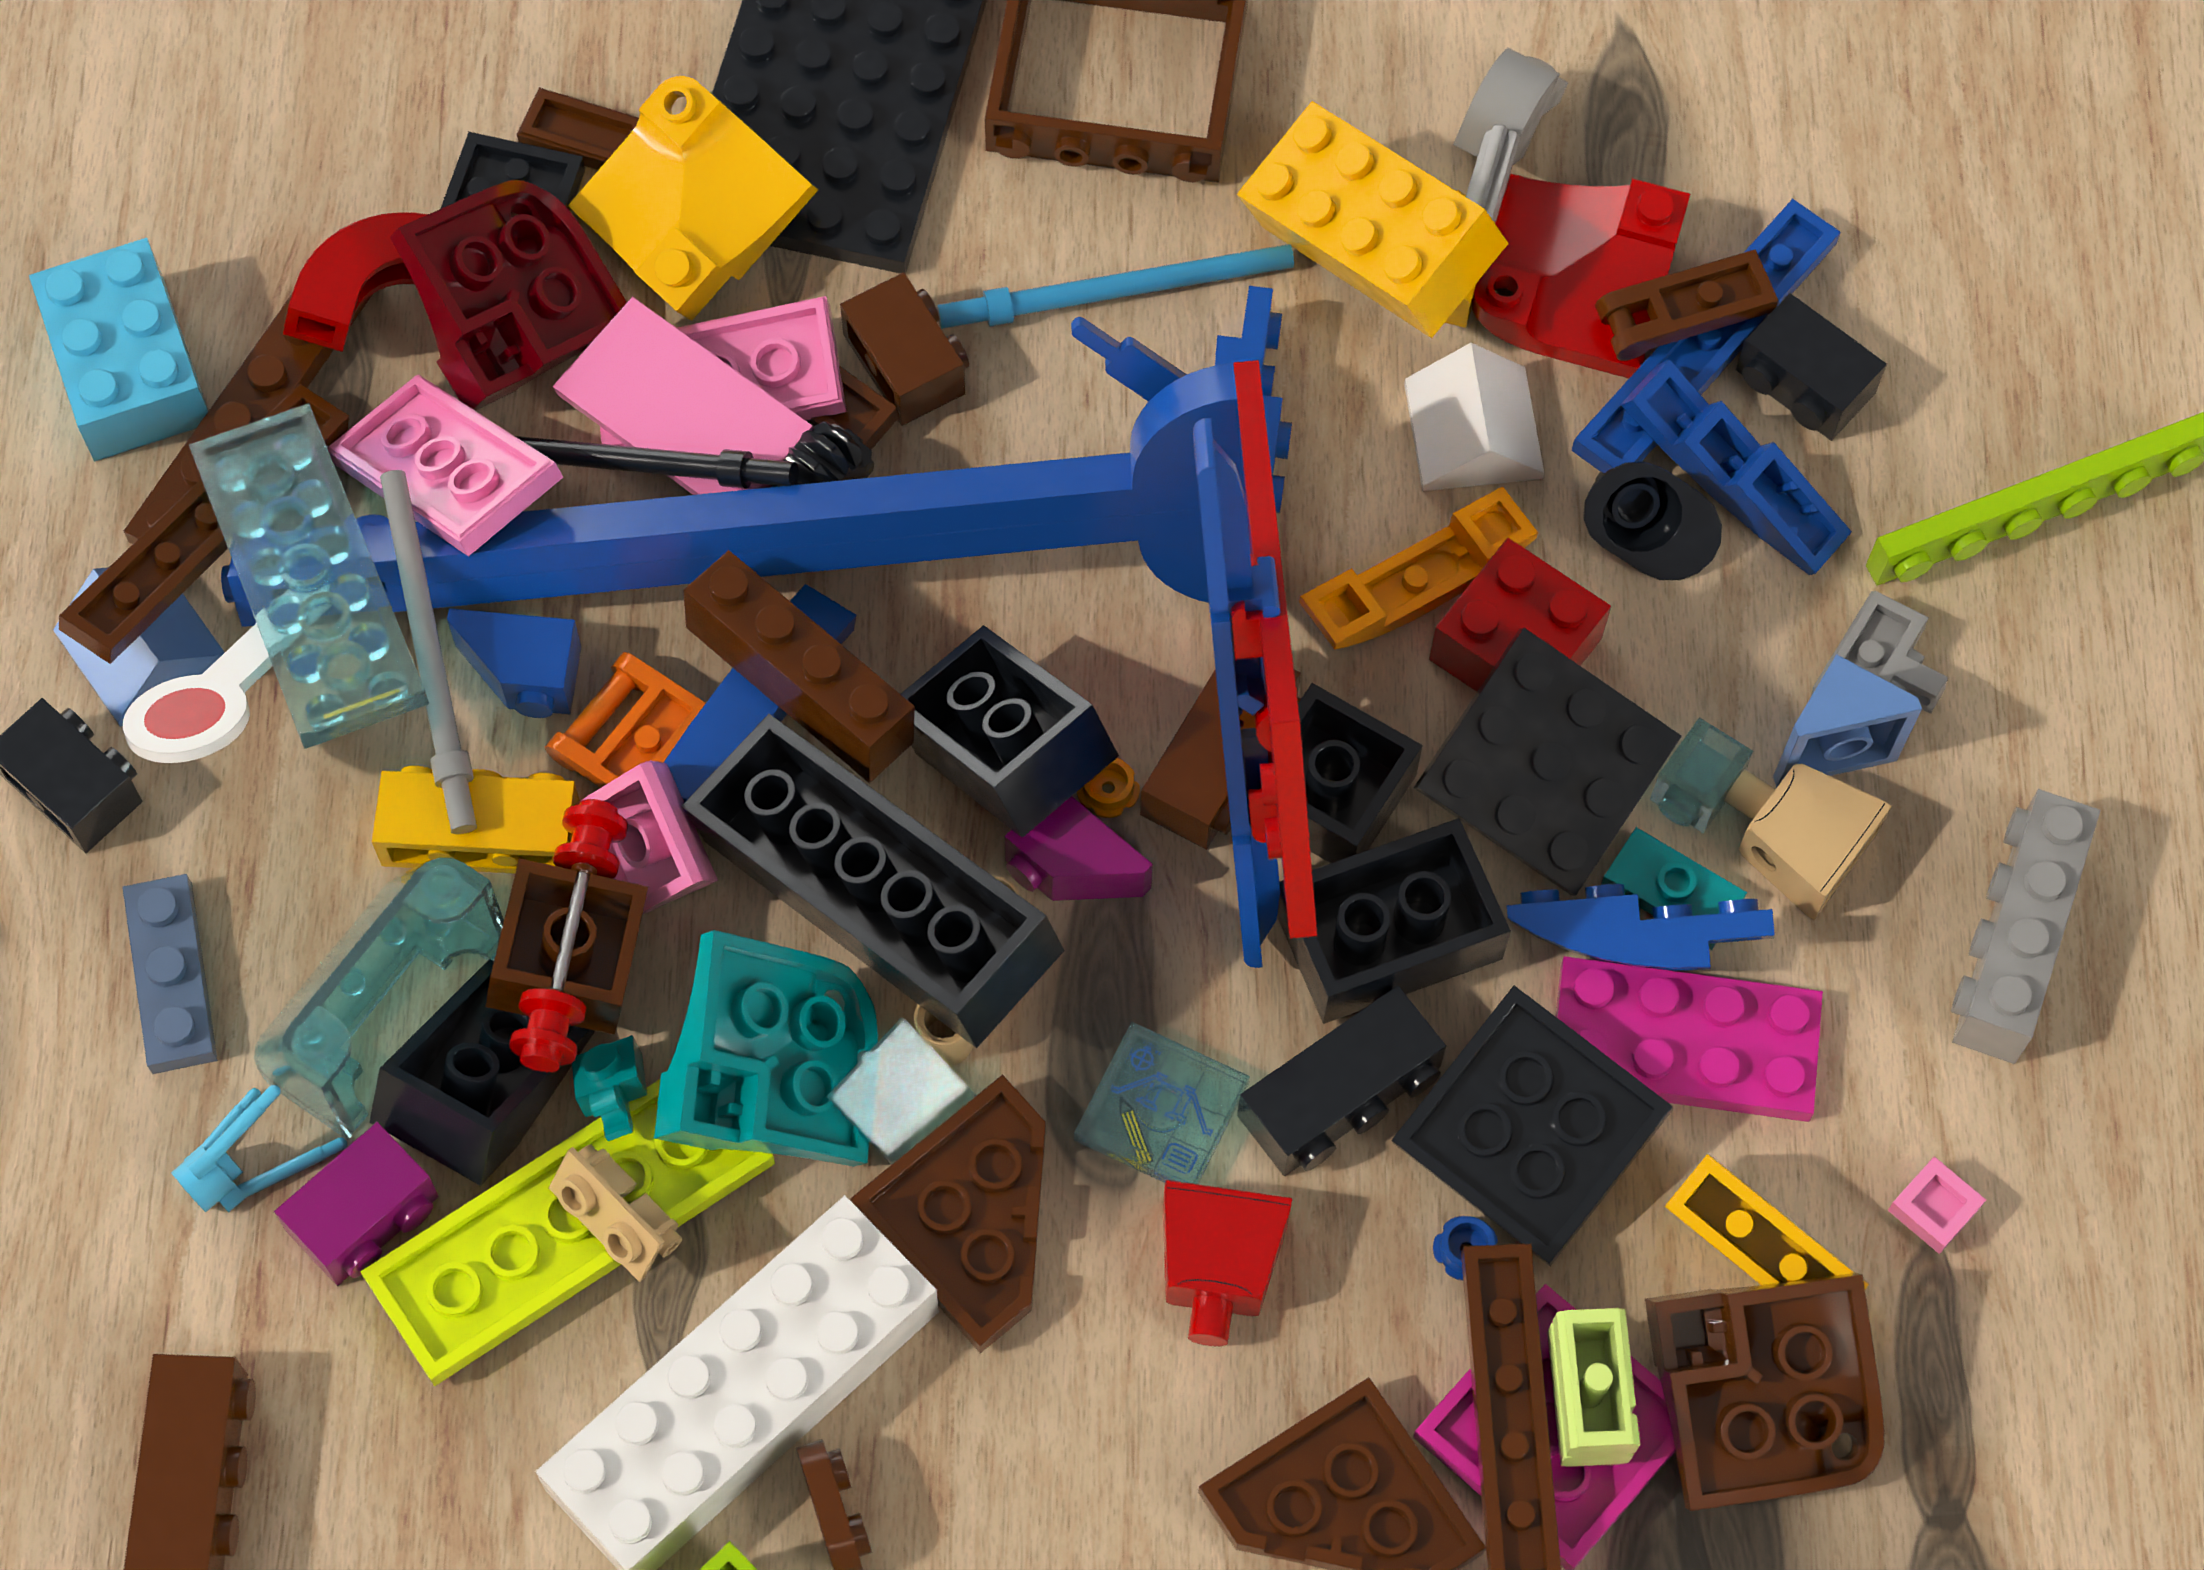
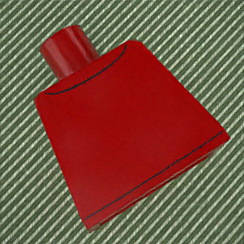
(1220, 1253)

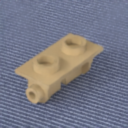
(594, 1190)

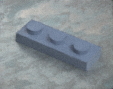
(169, 974)

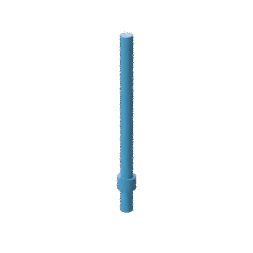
(1000, 306)

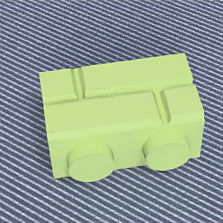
(1593, 1387)

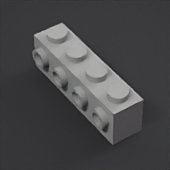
(2025, 927)

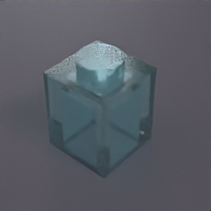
(1699, 776)

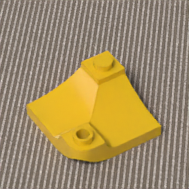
(691, 196)

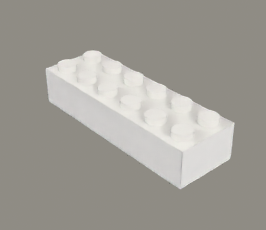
(739, 1390)

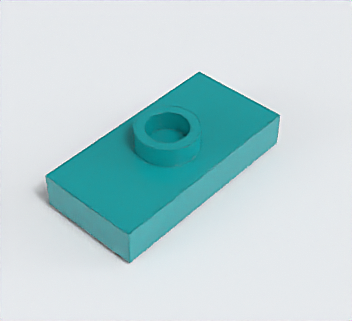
(1667, 877)

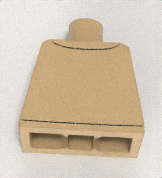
(1806, 831)

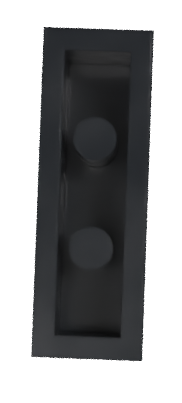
(1342, 1082)

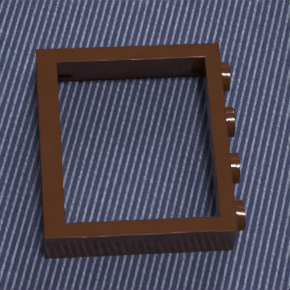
(1112, 146)

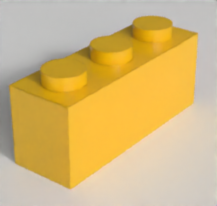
(511, 816)
(1750, 1228)

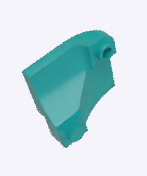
(764, 1050)

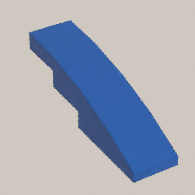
(1735, 470)
(740, 706)

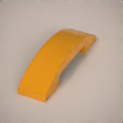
(1418, 578)

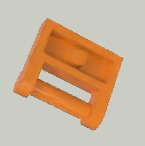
(643, 734)

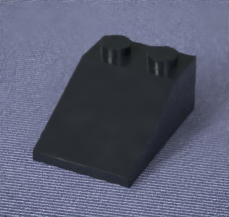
(462, 1088)

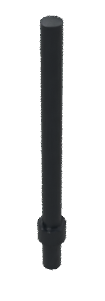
(730, 468)

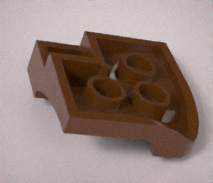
(1767, 1386)

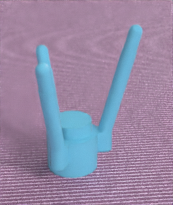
(211, 1172)

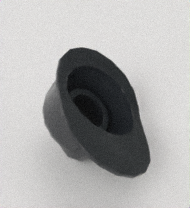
(1652, 521)

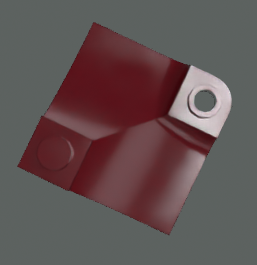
(506, 289)

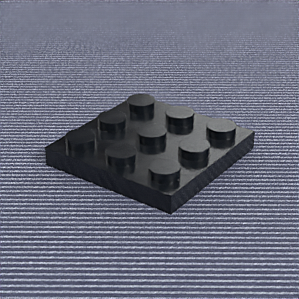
(1547, 761)
(1532, 1125)

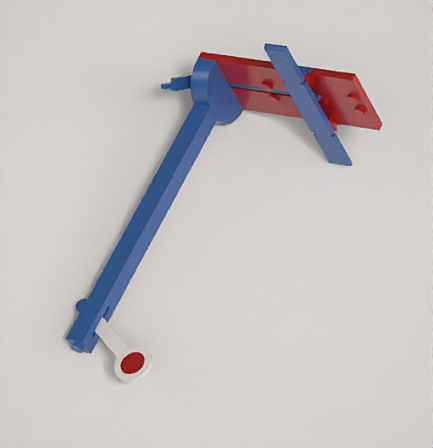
(1187, 492)

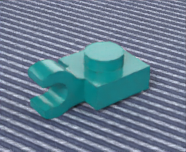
(607, 1081)

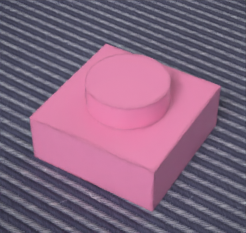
(1936, 1205)

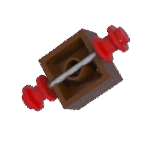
(568, 940)

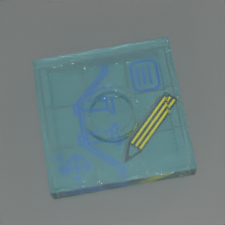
(1161, 1107)

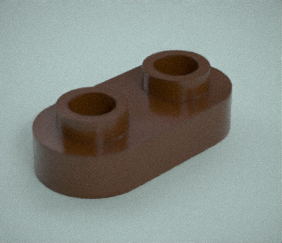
(825, 1478)

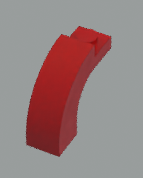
(343, 276)

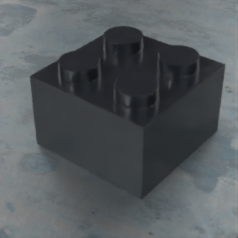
(1351, 773)

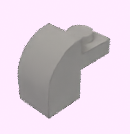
(1513, 95)

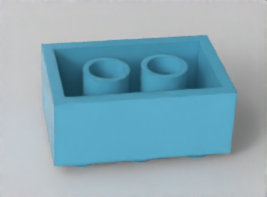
(119, 349)

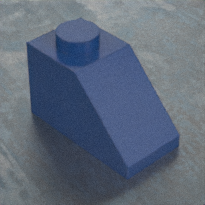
(521, 658)

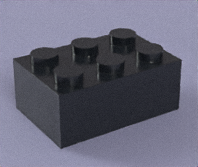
(1006, 730)
(1398, 919)

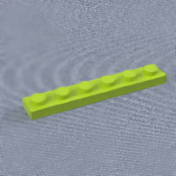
(2026, 505)

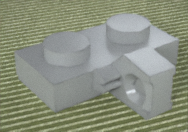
(1883, 644)

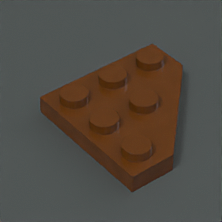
(969, 1210)
(1343, 1495)

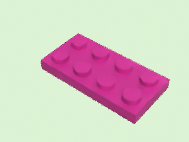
(1699, 1035)

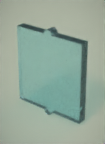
(899, 1092)

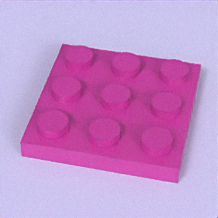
(1585, 1496)

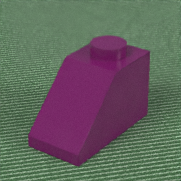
(1076, 858)

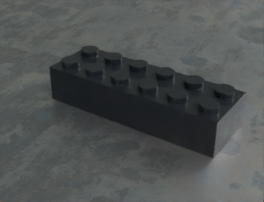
(874, 880)

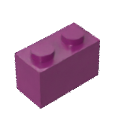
(358, 1205)

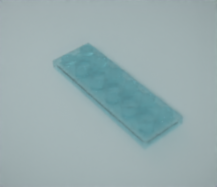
(308, 576)

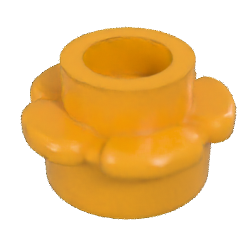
(1111, 804)

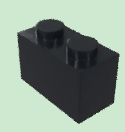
(1810, 367)
(66, 775)

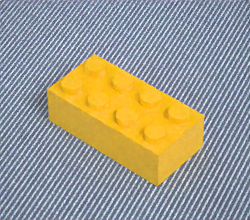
(1373, 219)

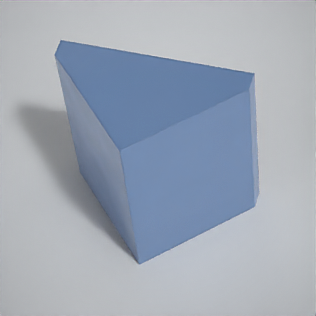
(168, 649)
(1850, 723)

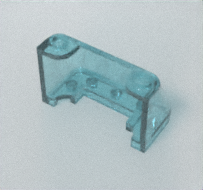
(428, 910)

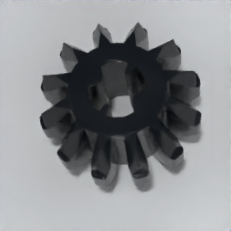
(830, 455)

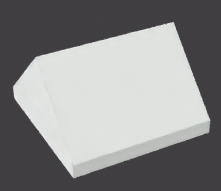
(1473, 421)

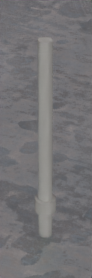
(450, 765)

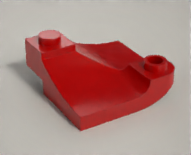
(1567, 254)

